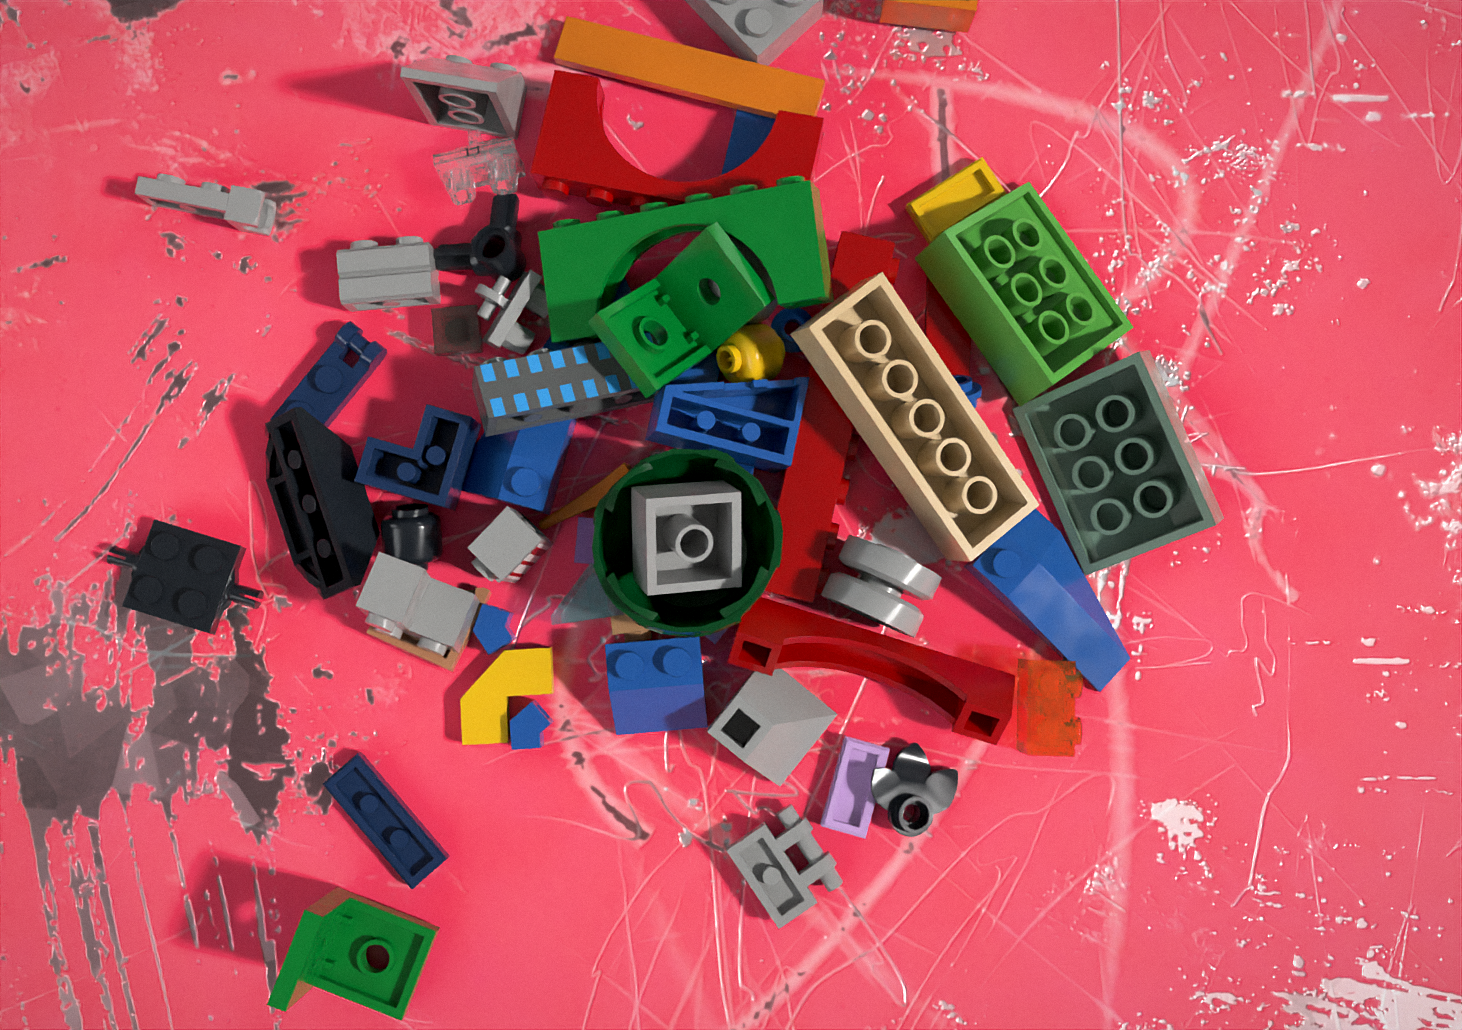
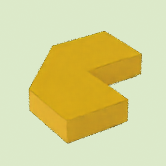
(486, 703)

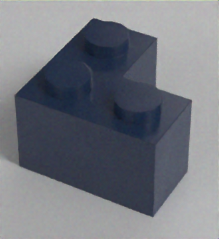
(435, 465)

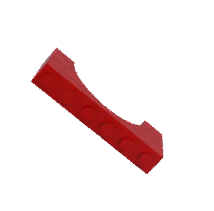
(581, 162)

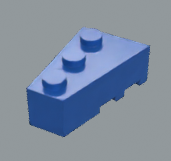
(747, 420)

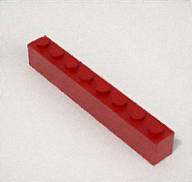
(823, 445)

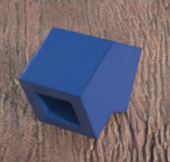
(493, 628)
(528, 727)

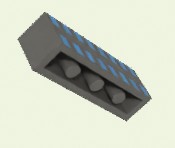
(552, 387)

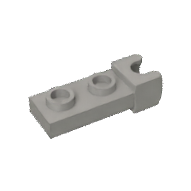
(241, 207)

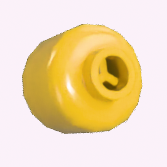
(751, 354)

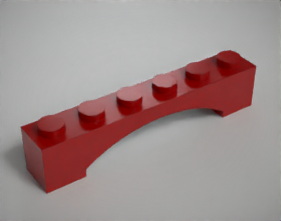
(963, 692)

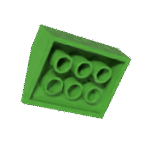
(1023, 292)

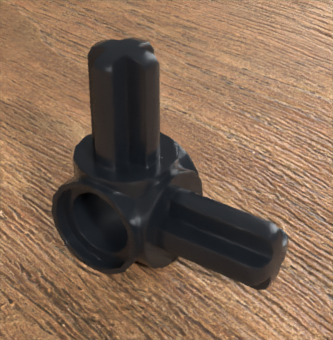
(493, 249)

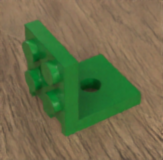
(682, 311)
(332, 954)

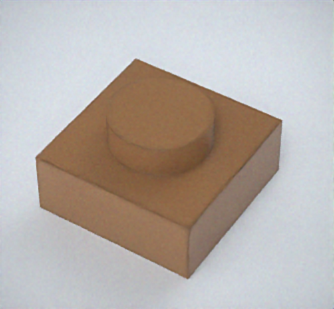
(632, 632)

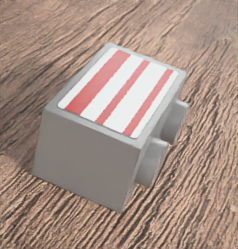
(508, 547)

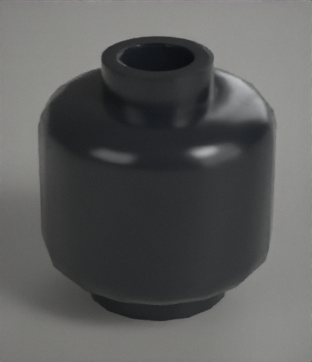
(412, 534)

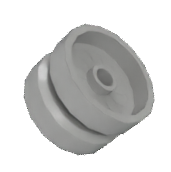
(883, 580)

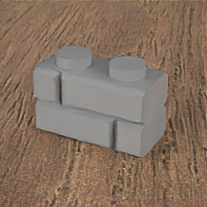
(388, 275)

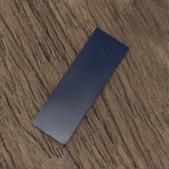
(386, 820)

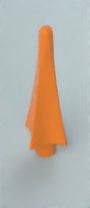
(586, 501)

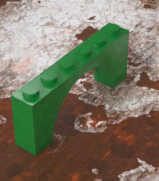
(590, 259)

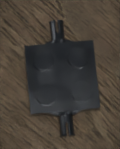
(184, 577)

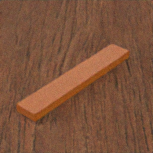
(686, 70)

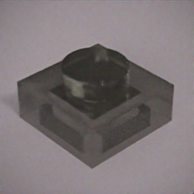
(456, 330)

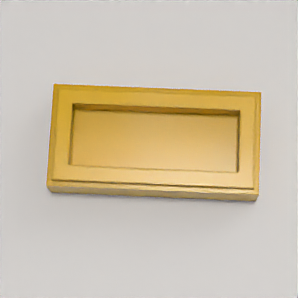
(955, 199)

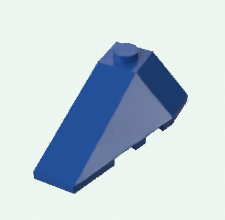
(523, 463)
(1048, 592)

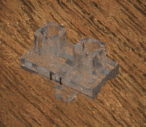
(478, 165)

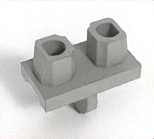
(505, 329)

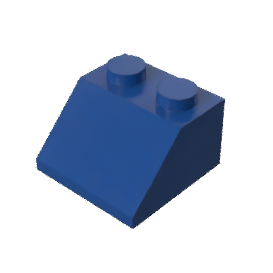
(656, 685)

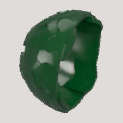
(693, 611)

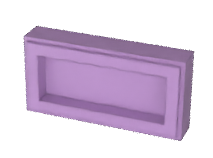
(850, 795)

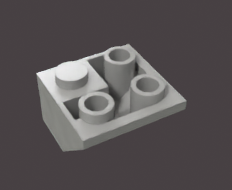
(771, 723)

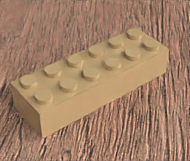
(915, 418)

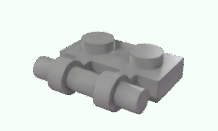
(772, 874)

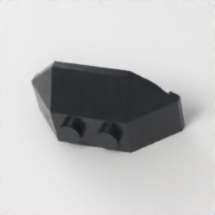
(319, 502)

